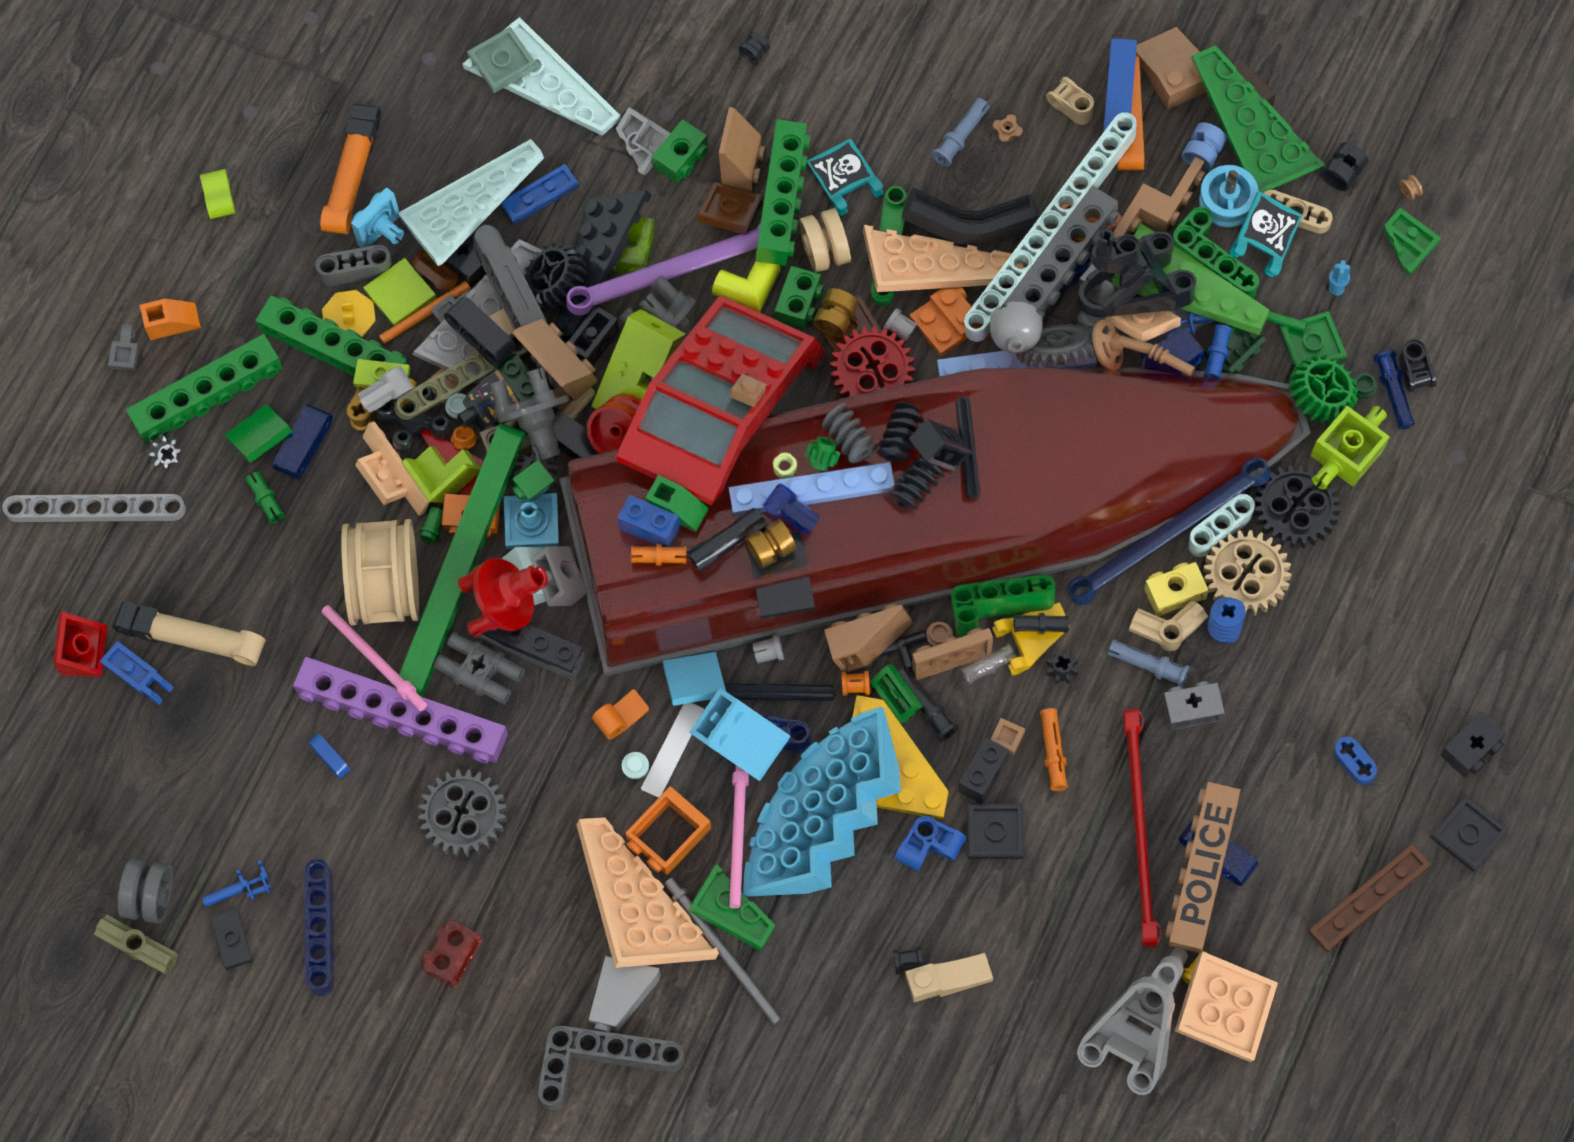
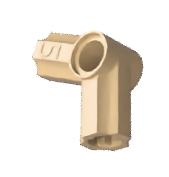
(1181, 624)

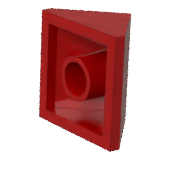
(79, 646)

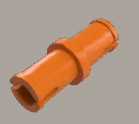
(658, 554)

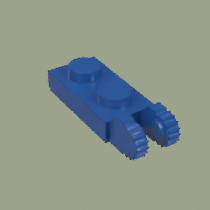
(134, 671)

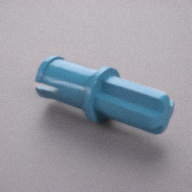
(1339, 278)

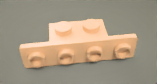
(387, 473)

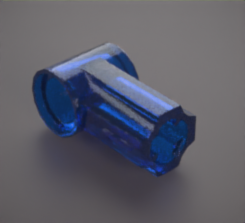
(785, 504)

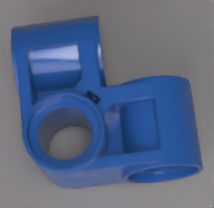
(943, 841)

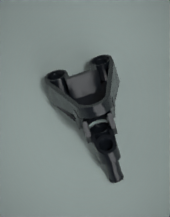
(1126, 258)

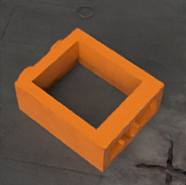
(685, 810)

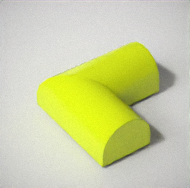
(750, 291)

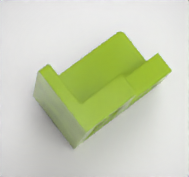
(441, 478)

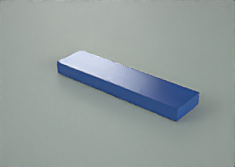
(1120, 79)

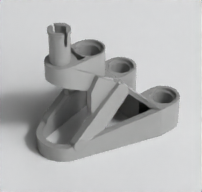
(1130, 1042)

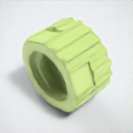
(788, 473)

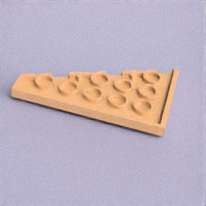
(635, 911)

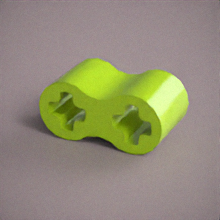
(217, 194)

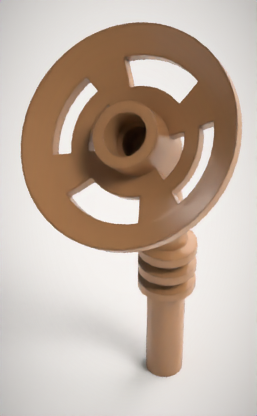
(1114, 343)

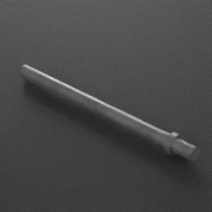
(681, 897)

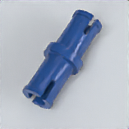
(1218, 351)

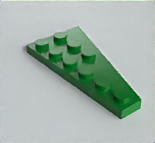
(1253, 127)

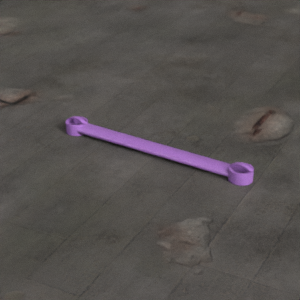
(669, 269)

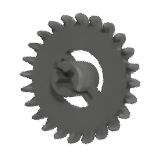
(1060, 345)

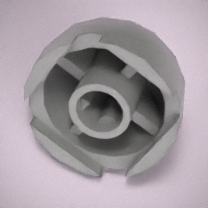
(1016, 327)

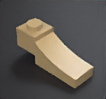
(948, 977)

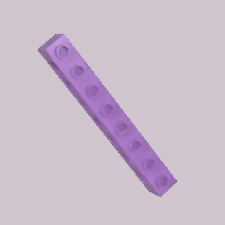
(315, 673)

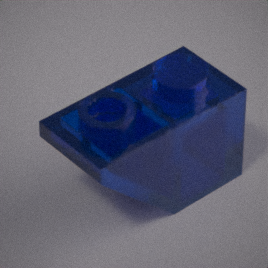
(1181, 345)

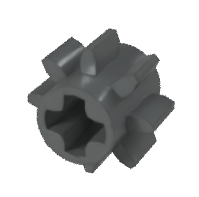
(170, 453)

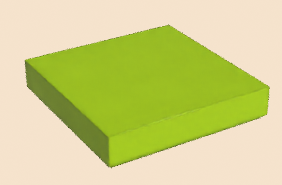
(399, 292)

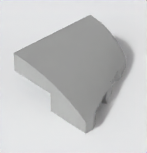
(641, 138)

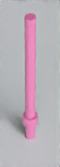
(404, 688)
(740, 781)

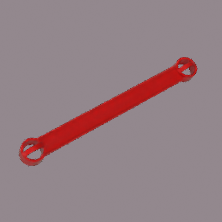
(1148, 924)

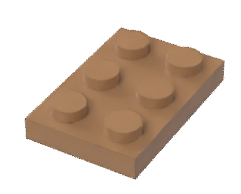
(951, 653)

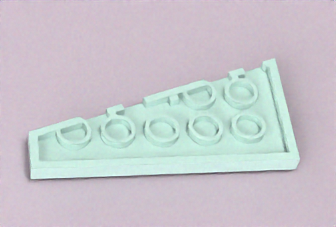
(557, 85)

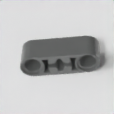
(348, 259)

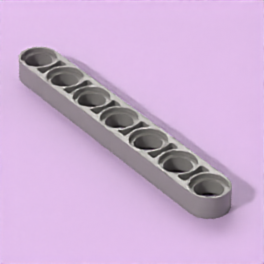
(106, 512)

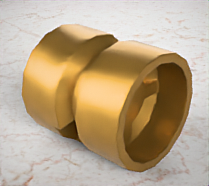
(836, 310)
(771, 543)

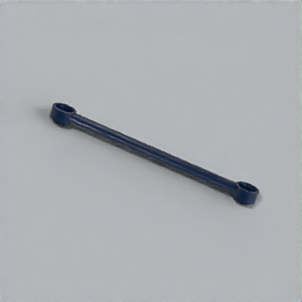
(1168, 531)

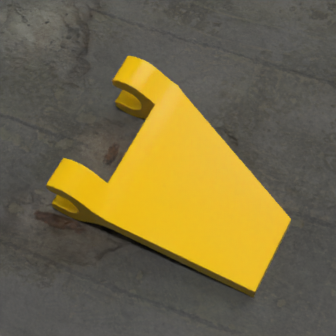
(1030, 644)

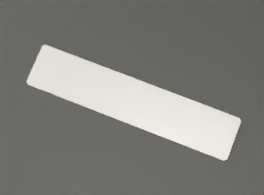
(671, 750)

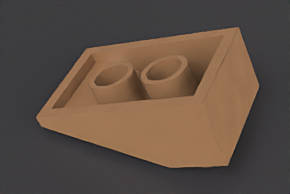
(1170, 67)
(740, 153)

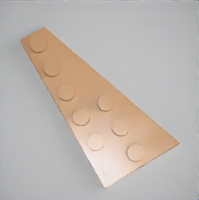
(928, 262)

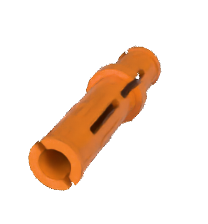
(1055, 761)

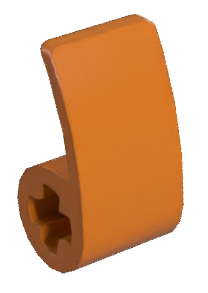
(618, 718)

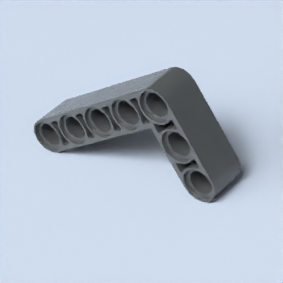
(599, 1053)

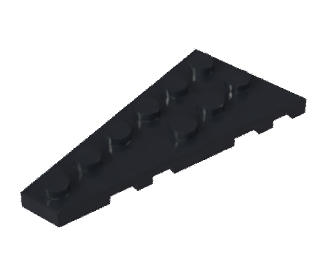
(601, 243)

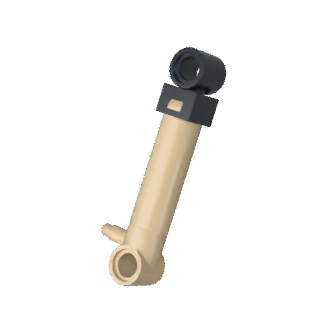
(152, 626)

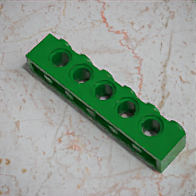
(773, 248)
(277, 311)
(209, 376)

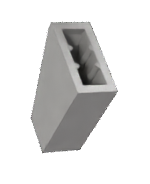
(620, 994)

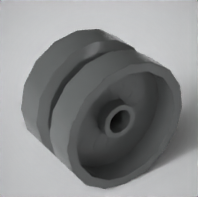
(145, 890)

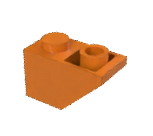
(169, 317)

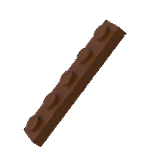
(1369, 898)

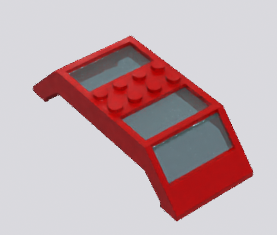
(686, 419)

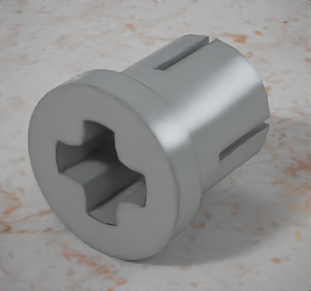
(901, 325)
(768, 649)

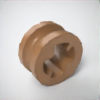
(1410, 187)

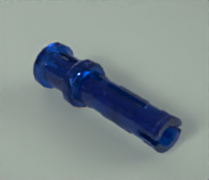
(1391, 378)

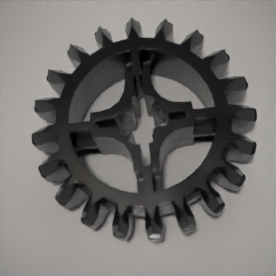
(554, 274)

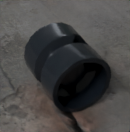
(1346, 164)

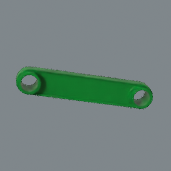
(891, 220)

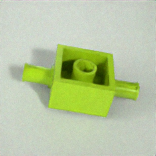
(1349, 446)

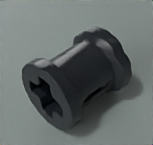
(907, 959)

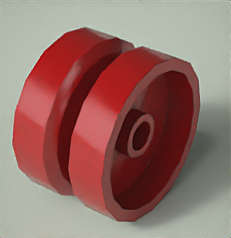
(611, 422)

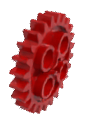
(893, 359)

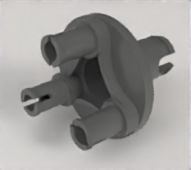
(676, 310)
(534, 415)

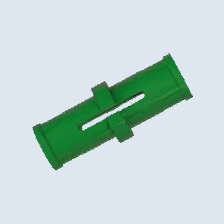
(265, 497)

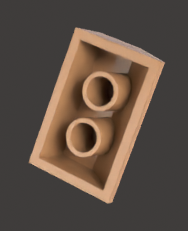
(557, 357)

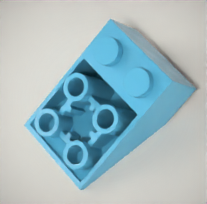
(739, 734)

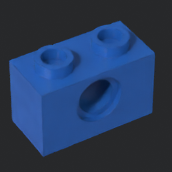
(648, 522)

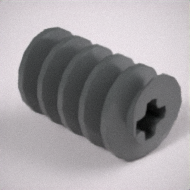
(847, 434)

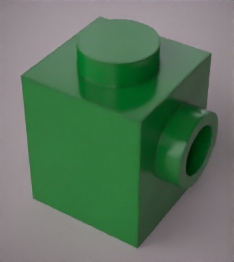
(532, 482)

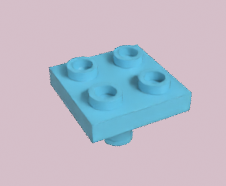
(377, 220)
(531, 522)

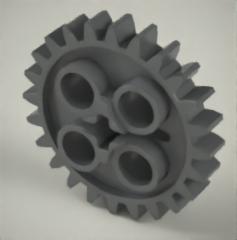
(440, 805)

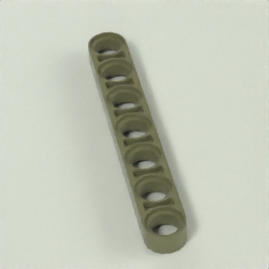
(442, 391)

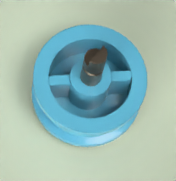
(1228, 195)

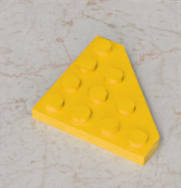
(919, 785)

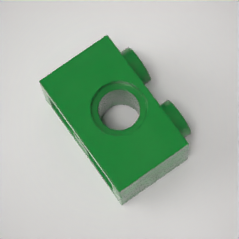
(682, 138)

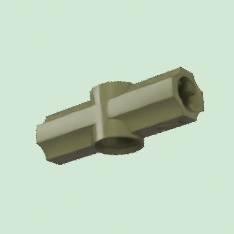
(149, 952)

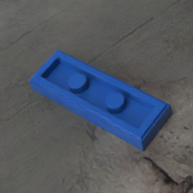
(539, 194)

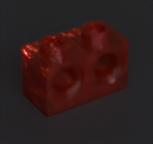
(457, 955)

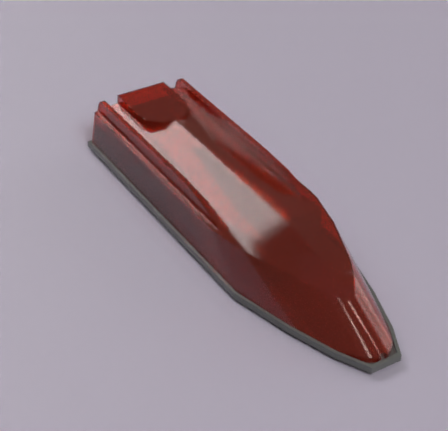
(1066, 479)

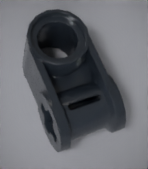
(1417, 371)

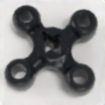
(403, 439)

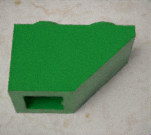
(677, 501)

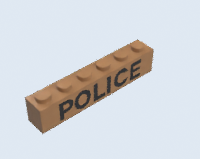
(1204, 867)

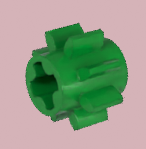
(822, 453)

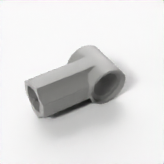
(390, 387)

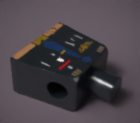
(481, 404)

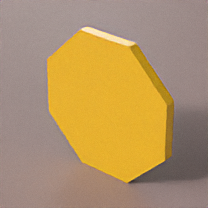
(350, 311)

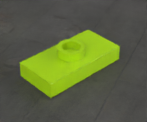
(370, 371)

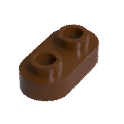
(442, 275)

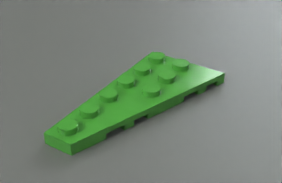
(1213, 294)

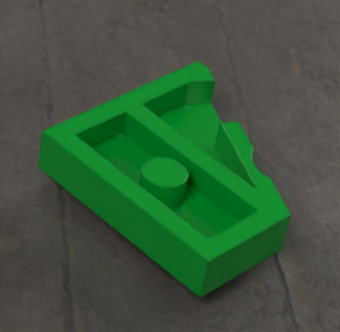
(1410, 240)

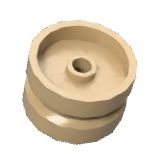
(824, 239)

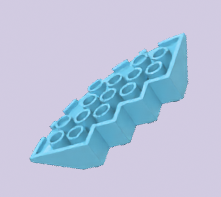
(821, 806)

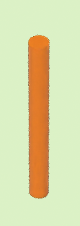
(421, 314)

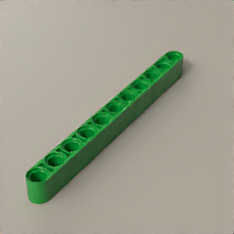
(462, 556)

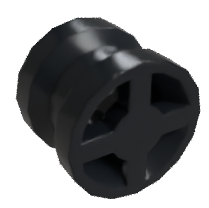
(754, 47)

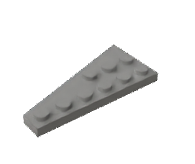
(444, 345)

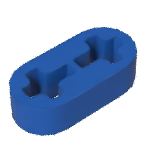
(329, 756)
(1350, 765)

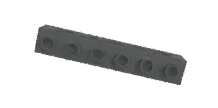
(1093, 204)

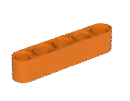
(1134, 156)

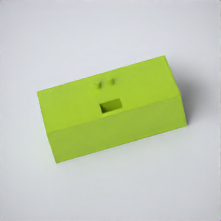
(638, 356)

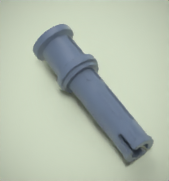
(955, 140)
(1161, 667)

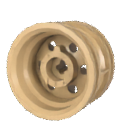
(380, 572)

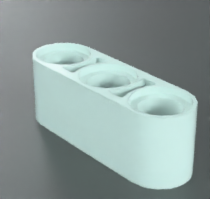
(1225, 514)

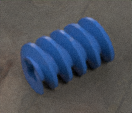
(1226, 619)

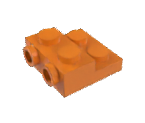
(943, 319)

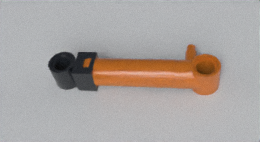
(360, 140)

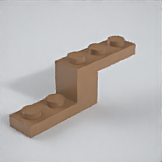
(1158, 208)

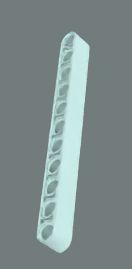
(1052, 215)

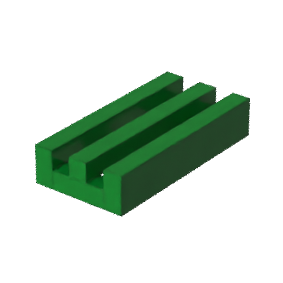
(899, 690)

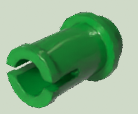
(430, 530)

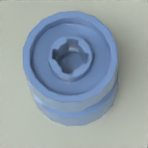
(1204, 144)

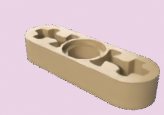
(1315, 210)

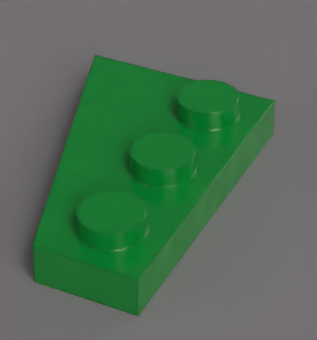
(744, 923)

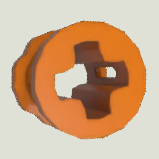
(855, 683)

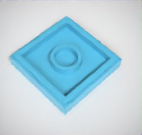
(693, 678)

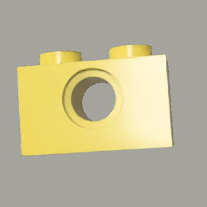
(1164, 599)

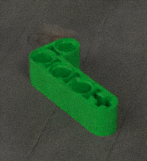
(1240, 275)
(999, 599)

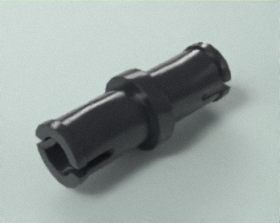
(1041, 623)

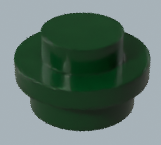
(1366, 384)

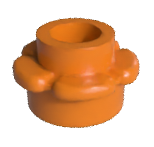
(463, 438)

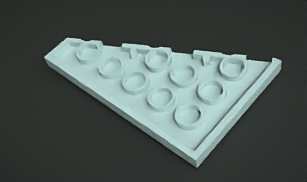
(455, 211)

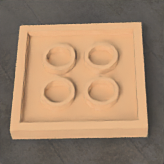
(1226, 1006)

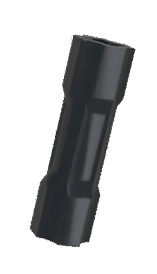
(709, 551)

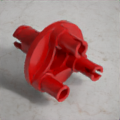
(502, 594)

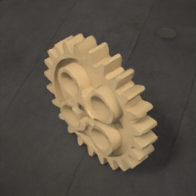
(1226, 560)

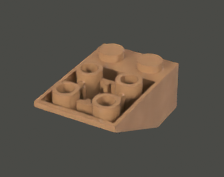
(864, 639)

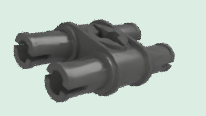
(480, 680)

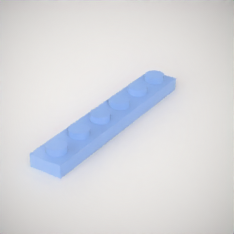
(999, 360)
(817, 487)

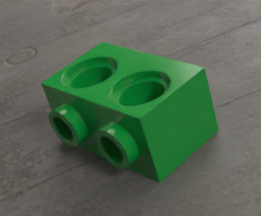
(794, 297)

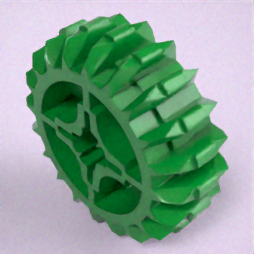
(1322, 388)

